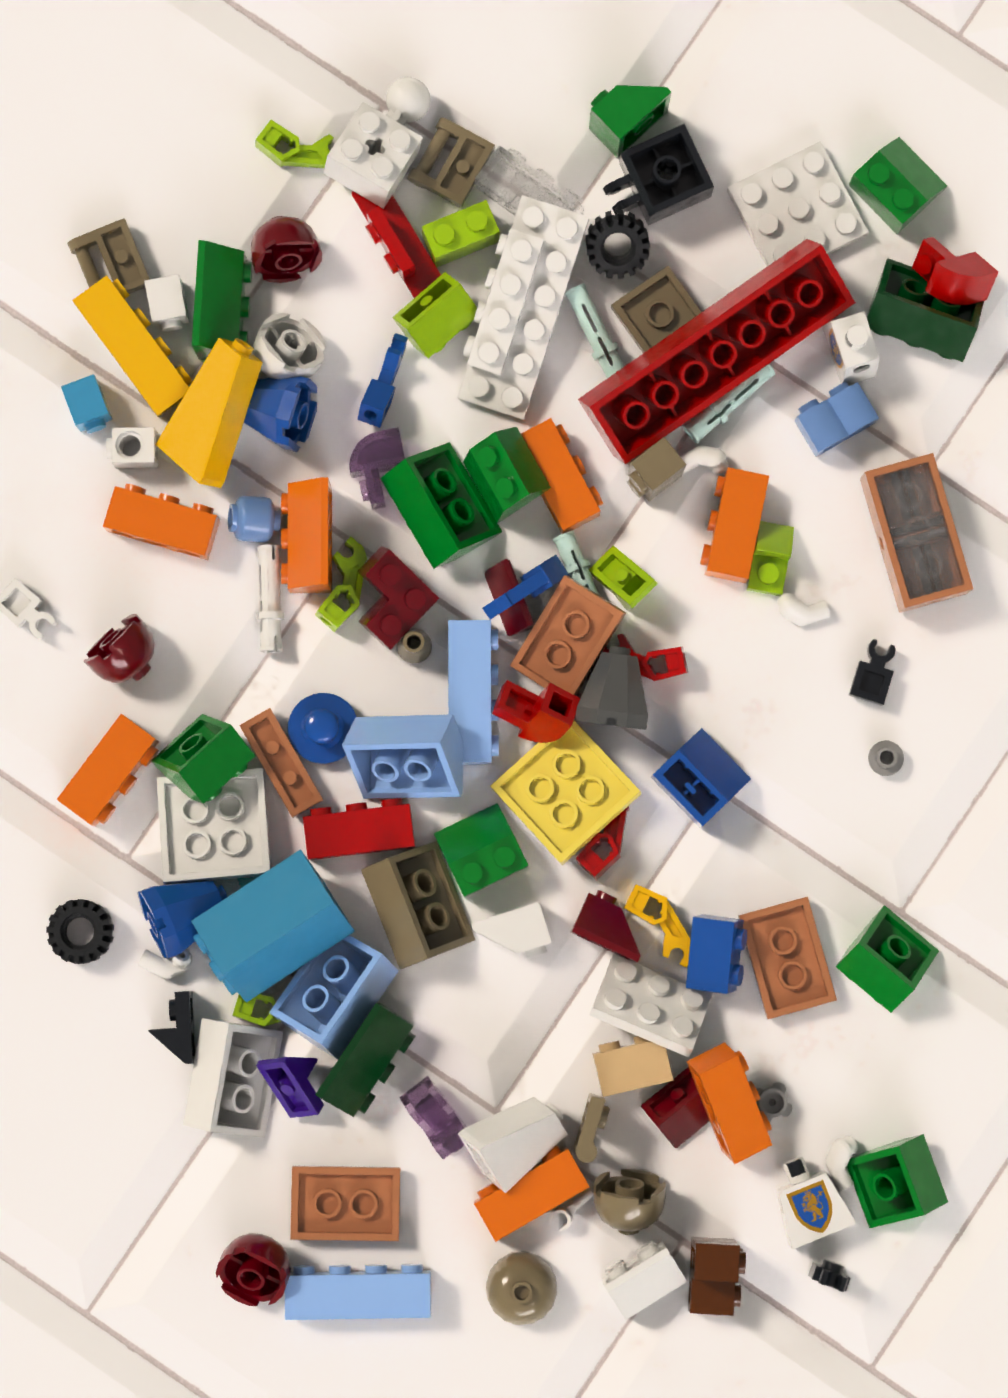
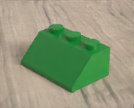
(219, 296)
(440, 504)

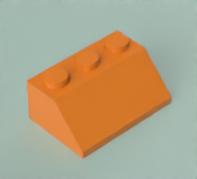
(308, 536)

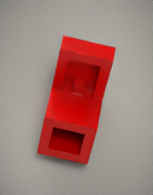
(952, 278)
(538, 717)

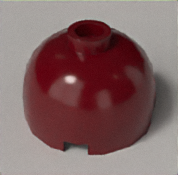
(285, 248)
(123, 652)
(254, 1269)

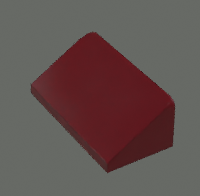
(500, 580)

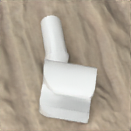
(572, 1208)

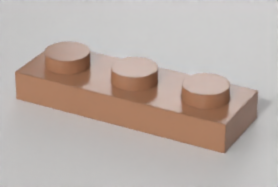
(281, 762)

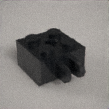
(656, 196)

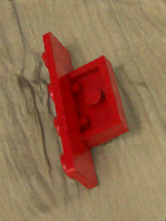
(400, 242)

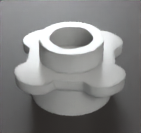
(781, 1105)

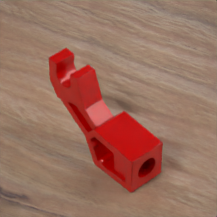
(674, 657)
(612, 834)

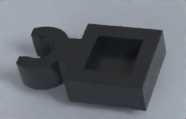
(871, 678)
(830, 1274)

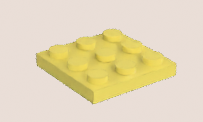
(566, 792)

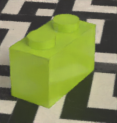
(460, 233)
(436, 315)

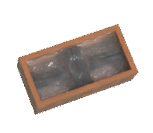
(916, 532)

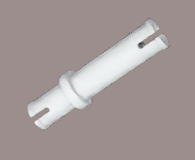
(269, 599)

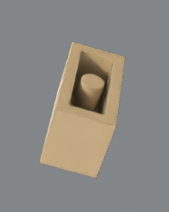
(631, 1066)

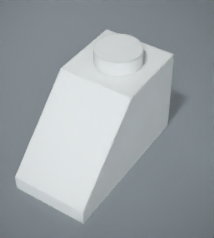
(517, 930)

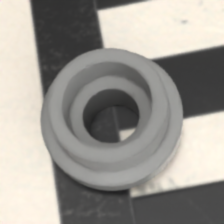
(875, 762)

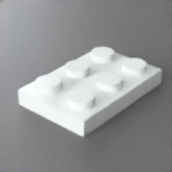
(650, 1005)

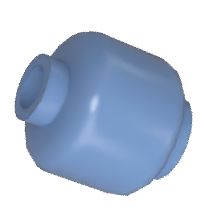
(253, 519)

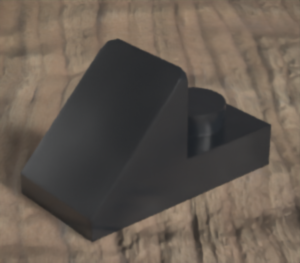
(182, 1038)

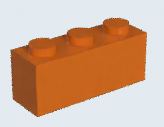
(569, 496)
(162, 521)
(734, 525)
(109, 771)
(730, 1102)
(533, 1195)

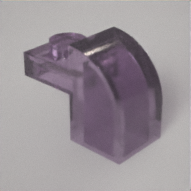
(374, 455)
(435, 1116)

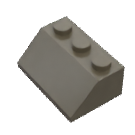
(418, 904)

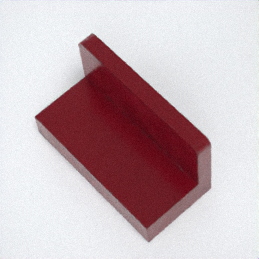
(677, 1109)

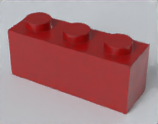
(358, 829)

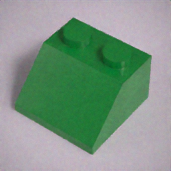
(627, 114)
(896, 184)
(505, 472)
(204, 758)
(481, 850)
(887, 959)
(897, 1181)

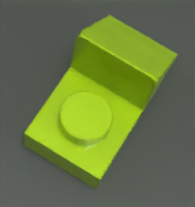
(771, 558)
(622, 577)

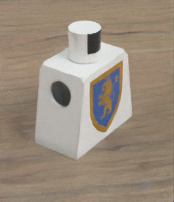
(852, 347)
(810, 1205)

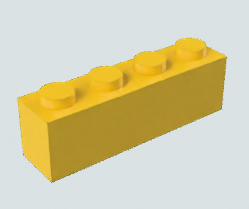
(132, 345)

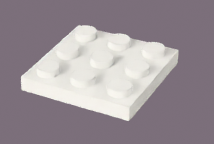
(795, 203)
(214, 838)

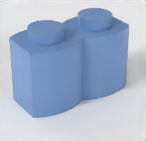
(836, 418)

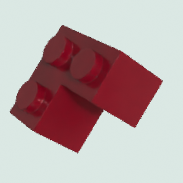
(402, 600)

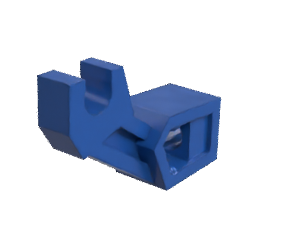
(381, 392)
(533, 583)

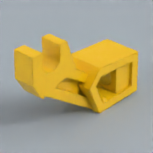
(674, 932)

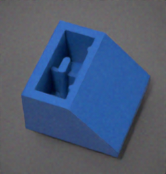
(700, 778)

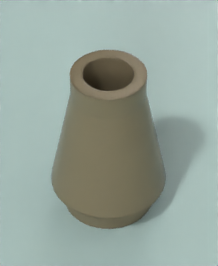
(415, 655)

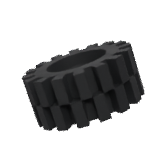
(617, 224)
(58, 931)

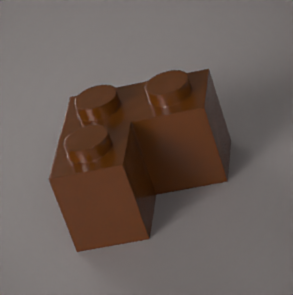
(713, 1275)

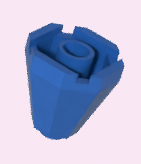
(283, 410)
(173, 908)

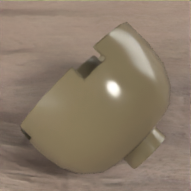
(629, 1200)
(521, 1288)

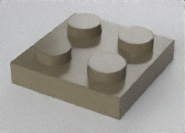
(655, 309)

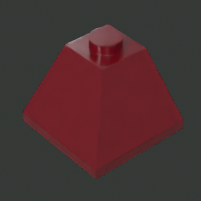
(606, 926)

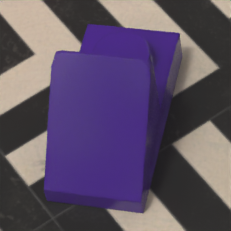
(290, 1084)

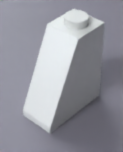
(513, 1140)

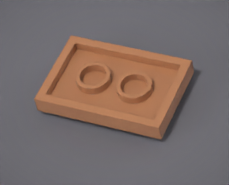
(568, 637)
(787, 958)
(345, 1203)

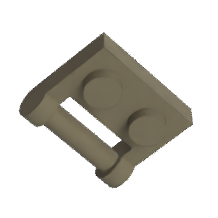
(461, 166)
(118, 254)
(594, 1117)

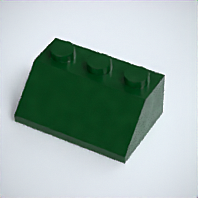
(920, 320)
(366, 1060)

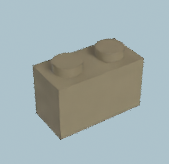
(655, 470)

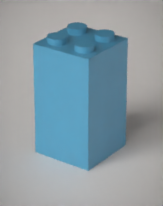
(271, 927)

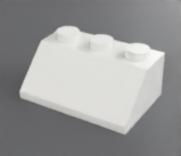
(225, 1084)

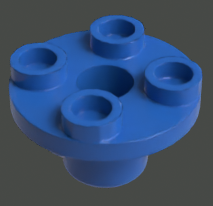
(320, 727)

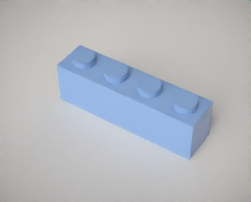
(470, 687)
(358, 1293)

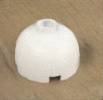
(289, 347)

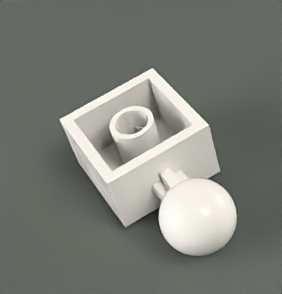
(385, 138)

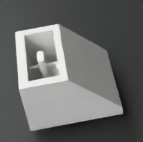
(642, 1279)

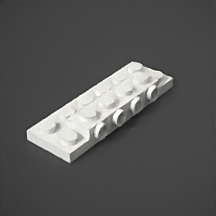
(521, 306)

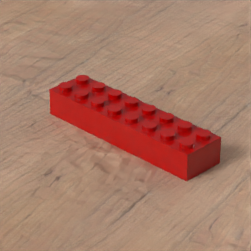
(717, 350)

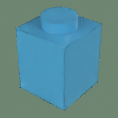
(87, 404)

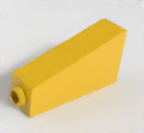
(212, 413)

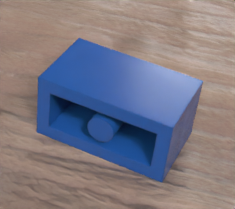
(716, 954)

